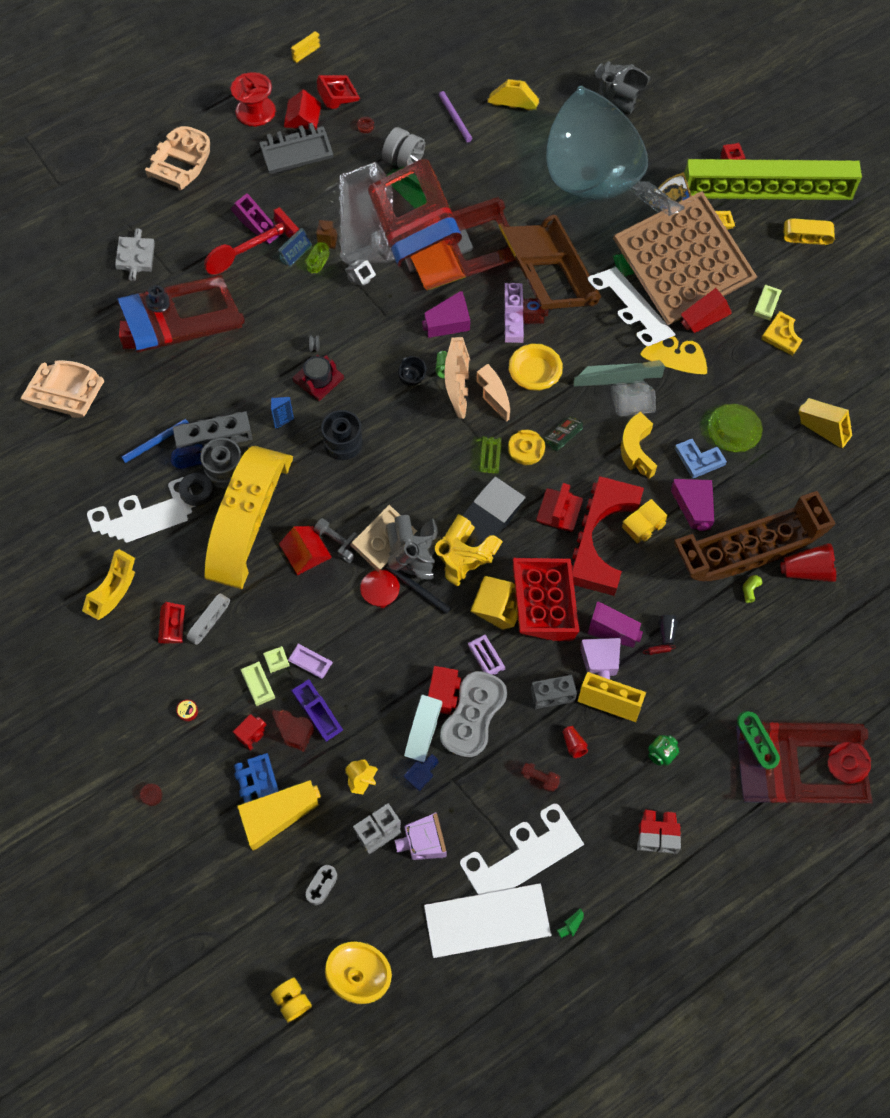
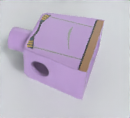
(423, 839)

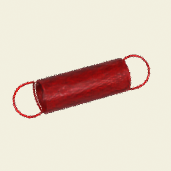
(659, 649)

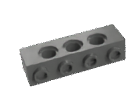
(219, 424)

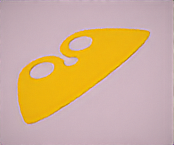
(683, 361)

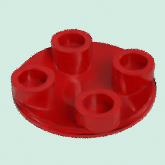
(380, 588)

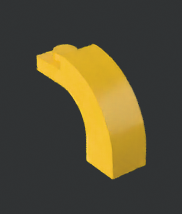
(633, 456)
(113, 588)

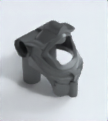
(621, 84)
(411, 552)

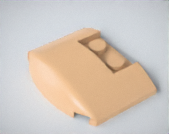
(63, 388)

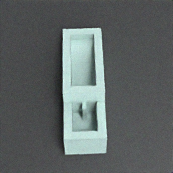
(423, 728)

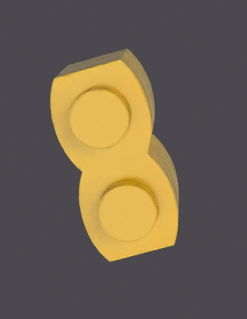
(644, 521)

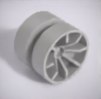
(402, 148)

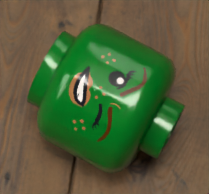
(663, 750)

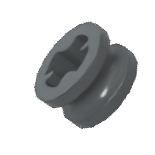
(314, 343)

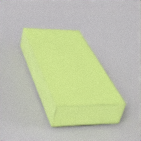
(767, 302)
(257, 683)

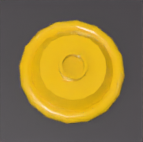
(535, 367)

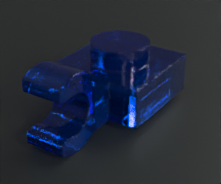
(420, 774)

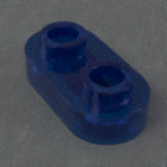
(189, 454)

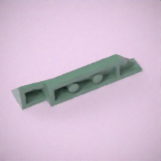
(619, 373)

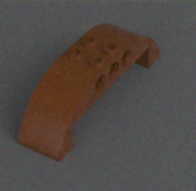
(757, 541)

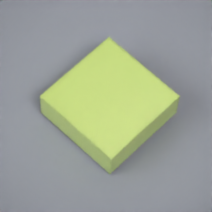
(276, 659)

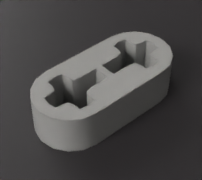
(326, 887)

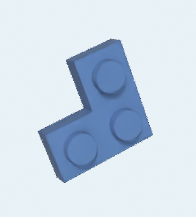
(697, 462)

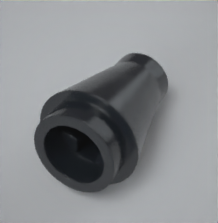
(667, 628)

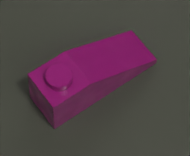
(252, 216)

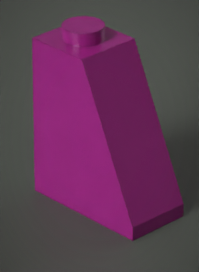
(447, 317)
(695, 501)
(612, 624)

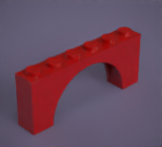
(589, 568)

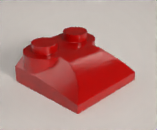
(336, 90)

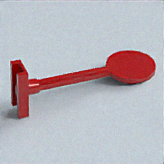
(224, 255)

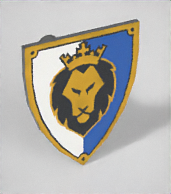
(676, 188)

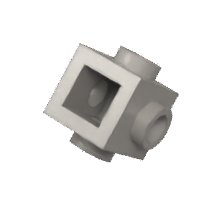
(360, 272)

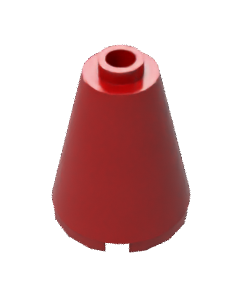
(811, 564)

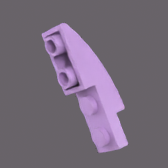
(514, 312)

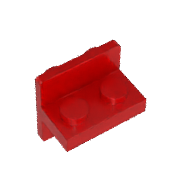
(560, 508)

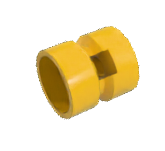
(297, 1005)

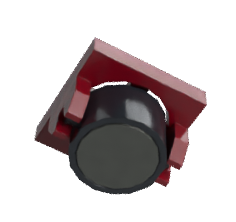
(318, 373)

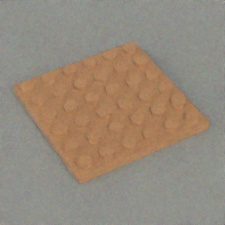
(684, 257)

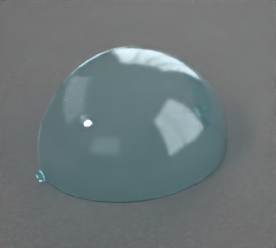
(594, 148)

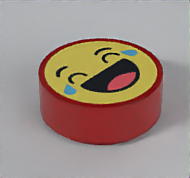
(187, 710)

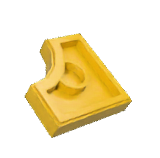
(782, 334)

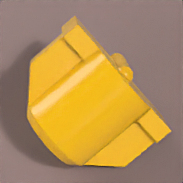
(360, 776)

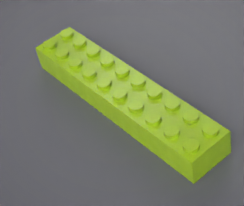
(773, 179)

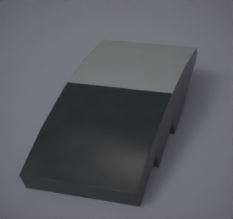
(492, 511)

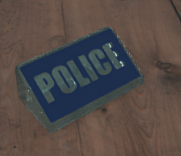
(294, 248)

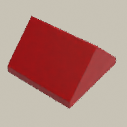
(302, 110)
(304, 548)

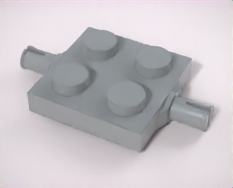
(135, 254)

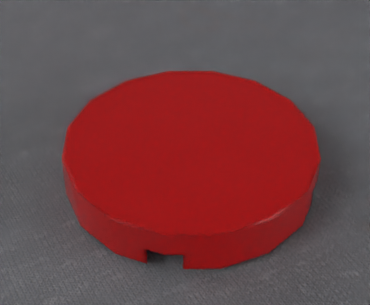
(849, 762)

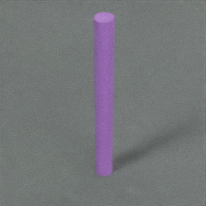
(455, 116)

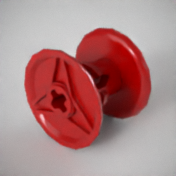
(252, 93)

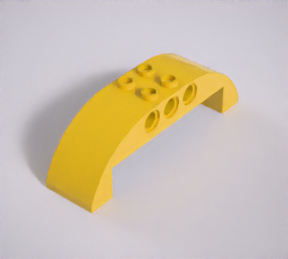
(242, 514)

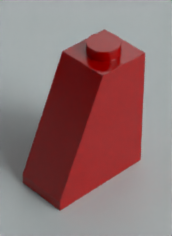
(706, 311)

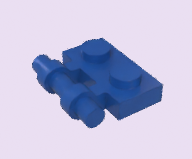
(262, 775)

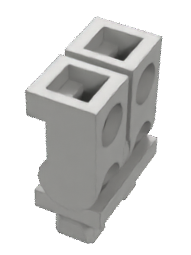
(377, 834)

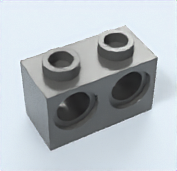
(553, 692)

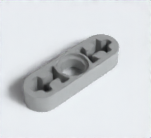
(208, 619)

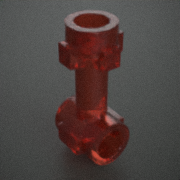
(550, 781)

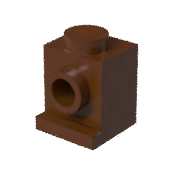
(327, 233)

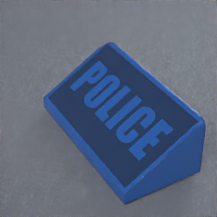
(281, 411)

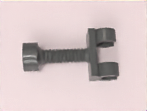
(322, 527)

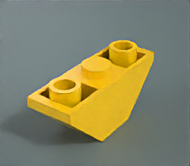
(514, 94)

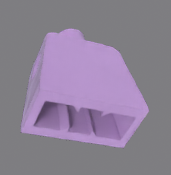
(601, 656)

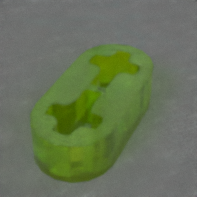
(314, 256)

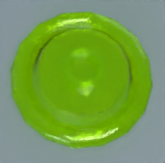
(735, 428)

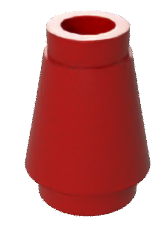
(575, 743)

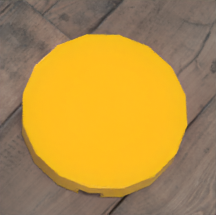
(526, 447)

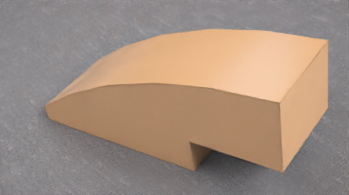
(494, 391)

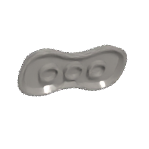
(468, 726)

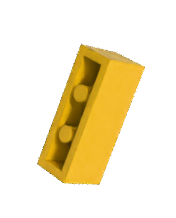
(611, 696)

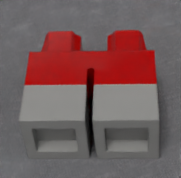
(659, 835)

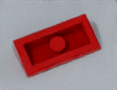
(171, 623)

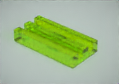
(491, 441)

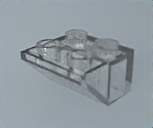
(633, 398)

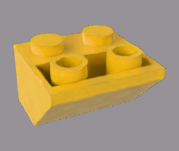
(496, 602)

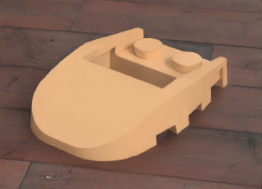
(185, 145)
(456, 373)

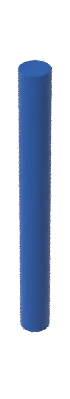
(152, 442)

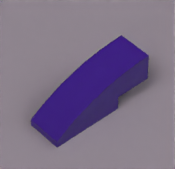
(316, 710)

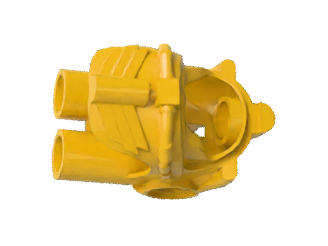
(461, 556)

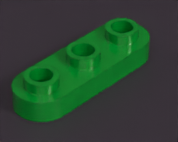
(765, 744)

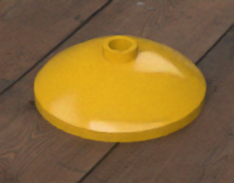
(360, 963)

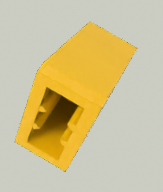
(827, 420)

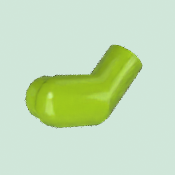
(748, 587)

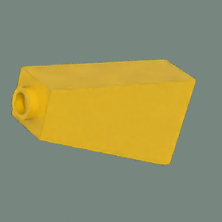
(276, 812)

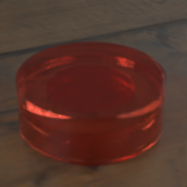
(365, 125)
(151, 794)

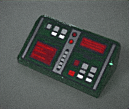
(563, 433)

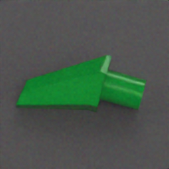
(571, 924)

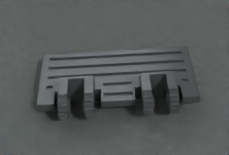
(296, 150)

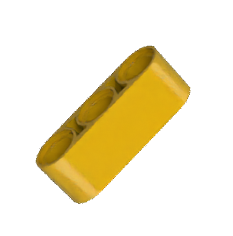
(809, 231)

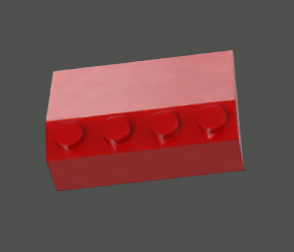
(546, 598)

